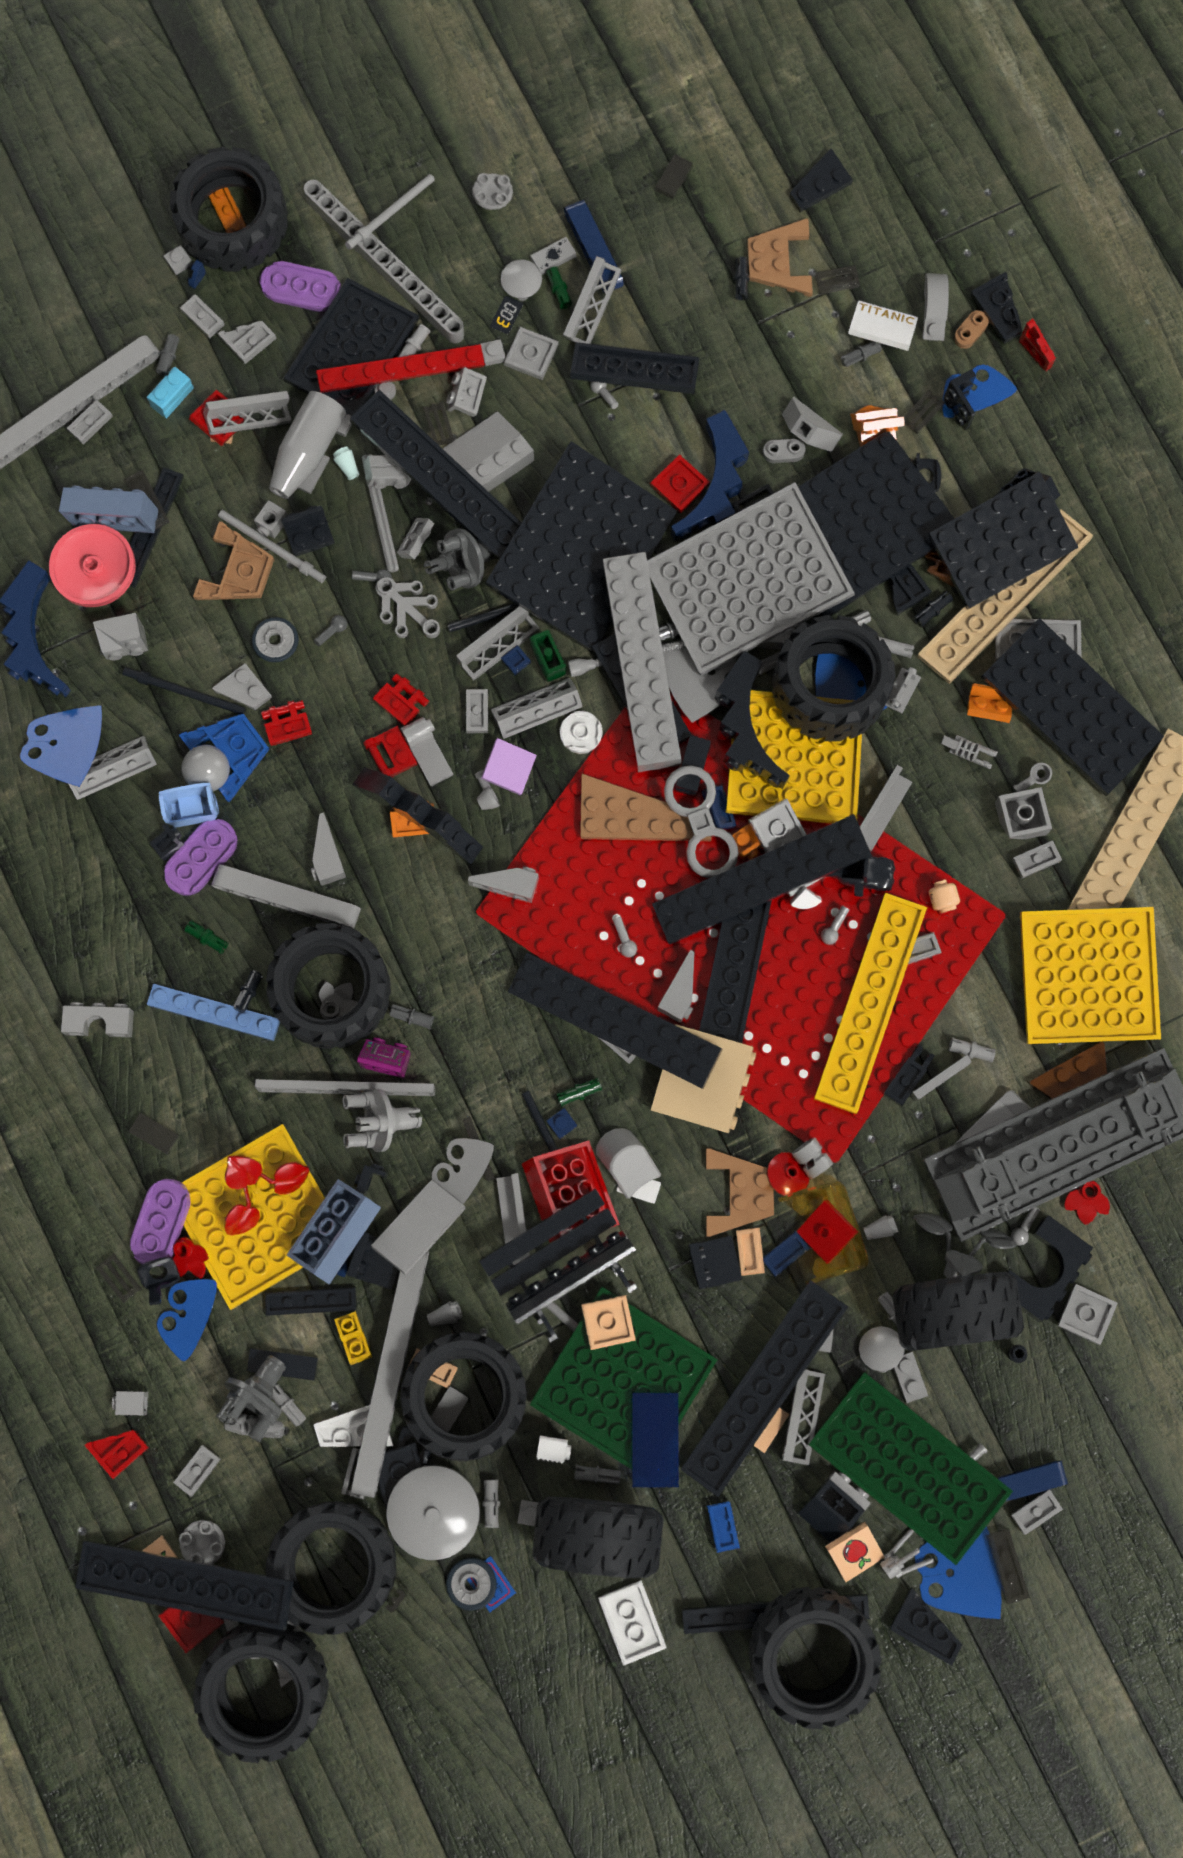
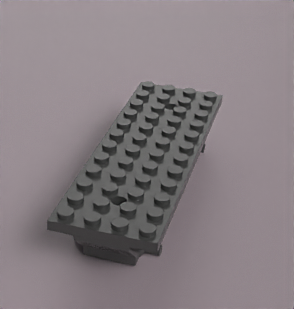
(1059, 1144)

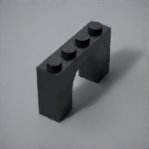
(1071, 1254)

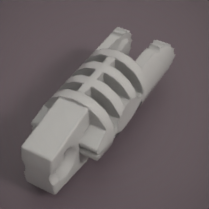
(968, 750)
(246, 1422)

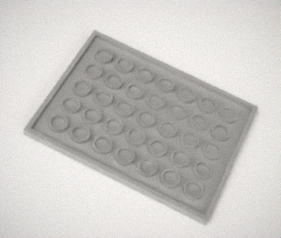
(748, 579)

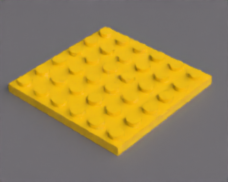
(821, 772)
(1090, 975)
(257, 1258)

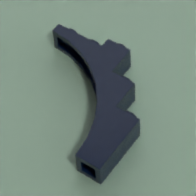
(728, 453)
(21, 604)

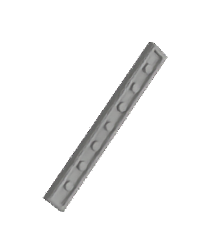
(340, 1087)

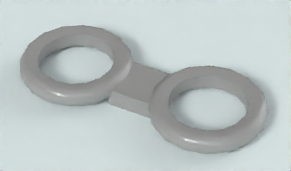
(700, 820)

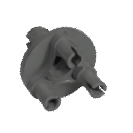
(462, 558)
(254, 1395)

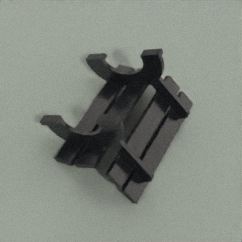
(567, 1278)

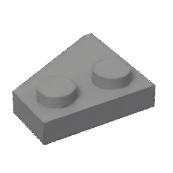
(248, 340)
(243, 688)

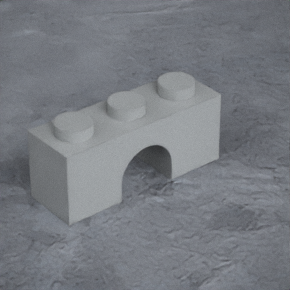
(78, 1018)

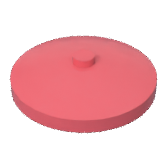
(92, 565)

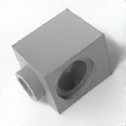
(270, 511)
(130, 1403)

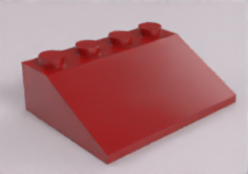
(564, 1177)

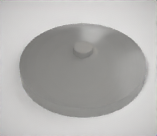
(433, 1512)

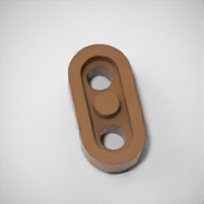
(972, 328)

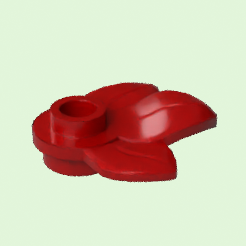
(1086, 1205)
(190, 1257)

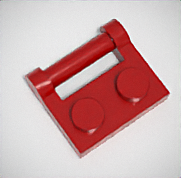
(396, 749)

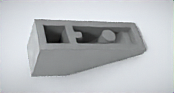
(325, 856)
(512, 883)
(678, 997)

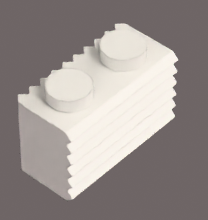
(553, 1449)

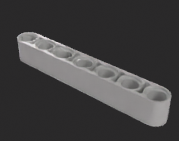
(285, 896)

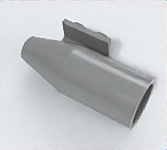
(302, 451)

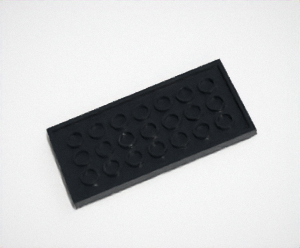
(1072, 707)

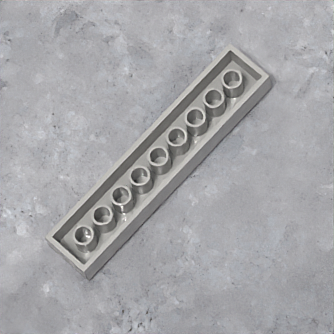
(642, 662)

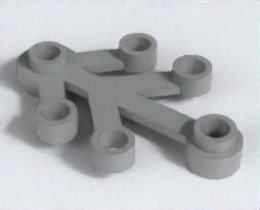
(405, 605)

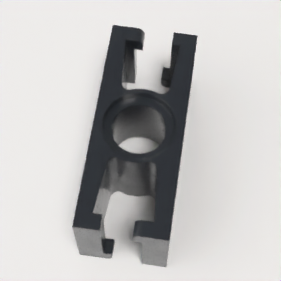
(695, 755)

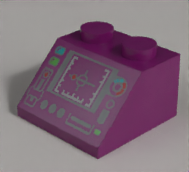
(384, 1058)

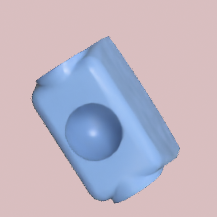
(188, 804)

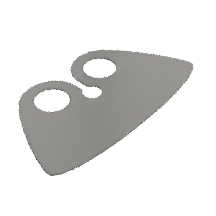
(472, 1167)

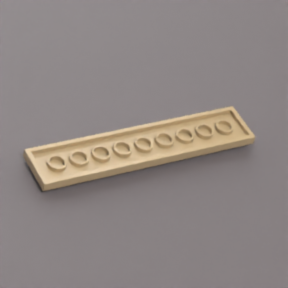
(976, 627)
(1135, 829)

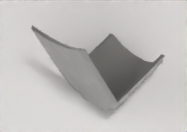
(626, 1160)

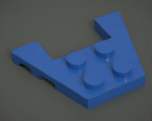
(238, 742)

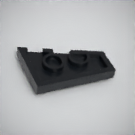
(821, 182)
(997, 303)
(923, 1628)

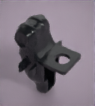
(868, 873)

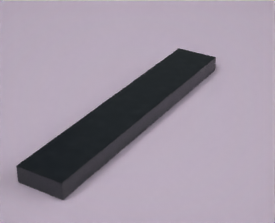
(142, 542)

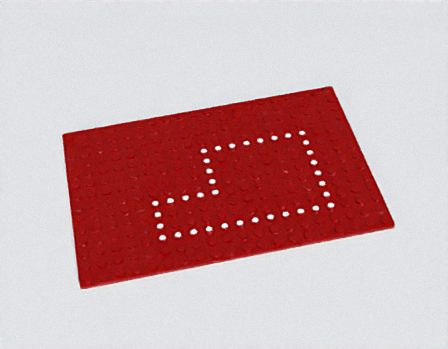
(798, 979)

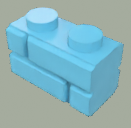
(170, 392)

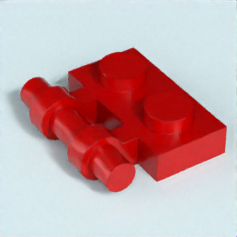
(396, 704)
(287, 728)

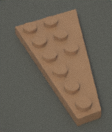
(628, 815)

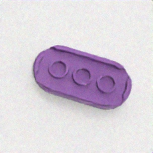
(299, 285)
(198, 859)
(160, 1220)

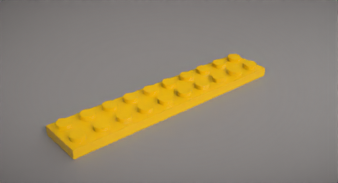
(870, 1003)

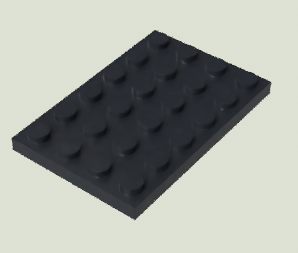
(353, 330)
(1003, 540)

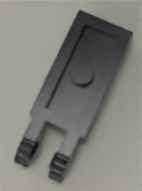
(907, 1078)

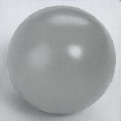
(205, 765)

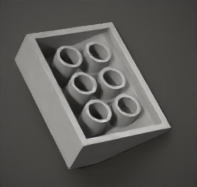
(491, 451)

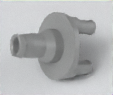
(379, 1120)

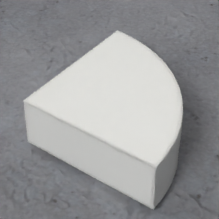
(805, 899)

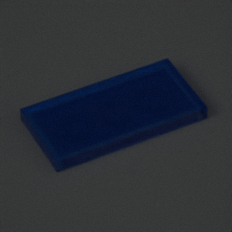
(655, 1440)

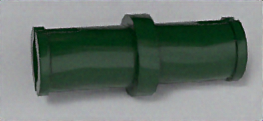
(559, 287)
(206, 937)
(579, 1092)

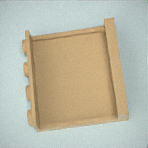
(721, 1096)

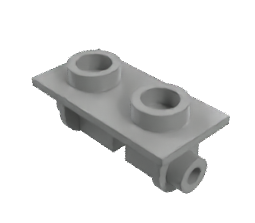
(903, 689)

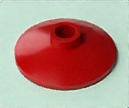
(779, 1175)

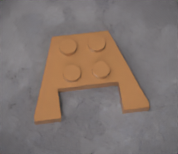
(770, 258)
(245, 571)
(748, 1193)

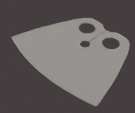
(691, 690)

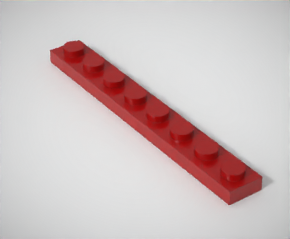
(400, 368)

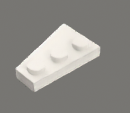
(344, 1429)

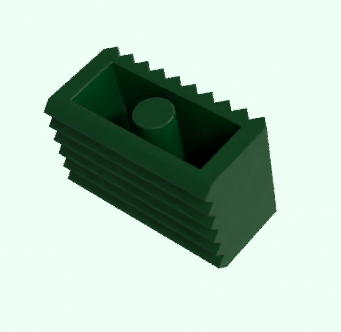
(548, 655)

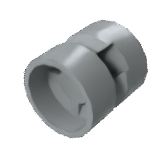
(812, 1158)

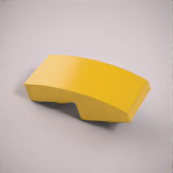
(353, 1338)

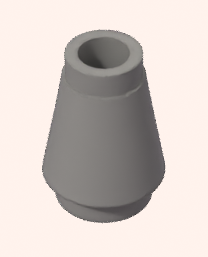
(881, 1228)
(446, 1314)

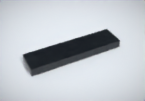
(310, 1301)

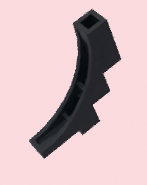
(737, 724)
(416, 809)

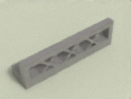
(585, 298)
(247, 405)
(492, 636)
(538, 709)
(115, 769)
(884, 807)
(511, 1209)
(794, 1417)

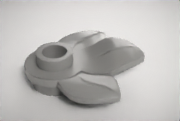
(339, 998)

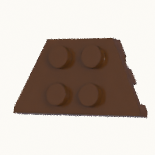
(1072, 1072)

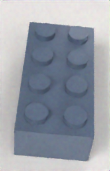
(111, 508)
(333, 1231)

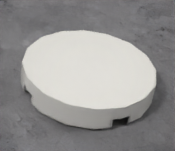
(581, 732)

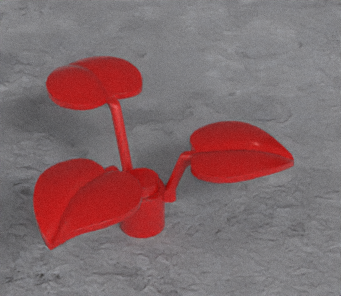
(246, 1171)

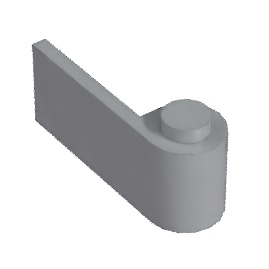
(426, 750)

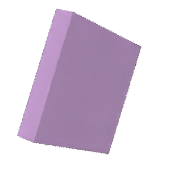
(508, 766)

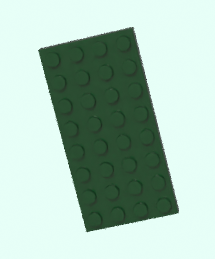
(910, 1468)

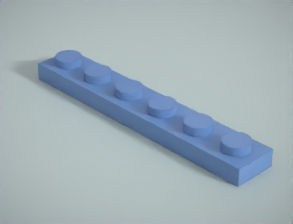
(213, 1012)

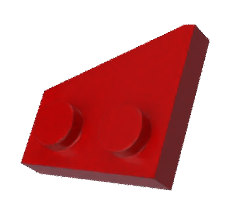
(1036, 345)
(117, 1451)

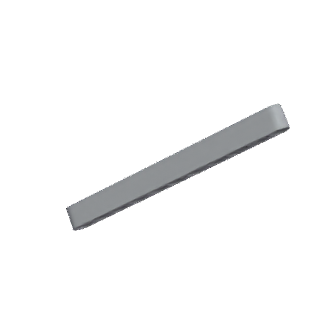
(388, 269)
(76, 398)
(388, 1380)

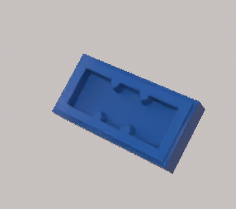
(723, 1526)

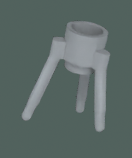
(894, 1565)

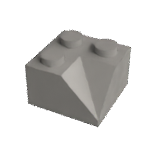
(121, 636)
(1023, 814)

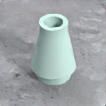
(346, 462)

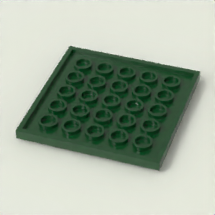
(595, 1387)

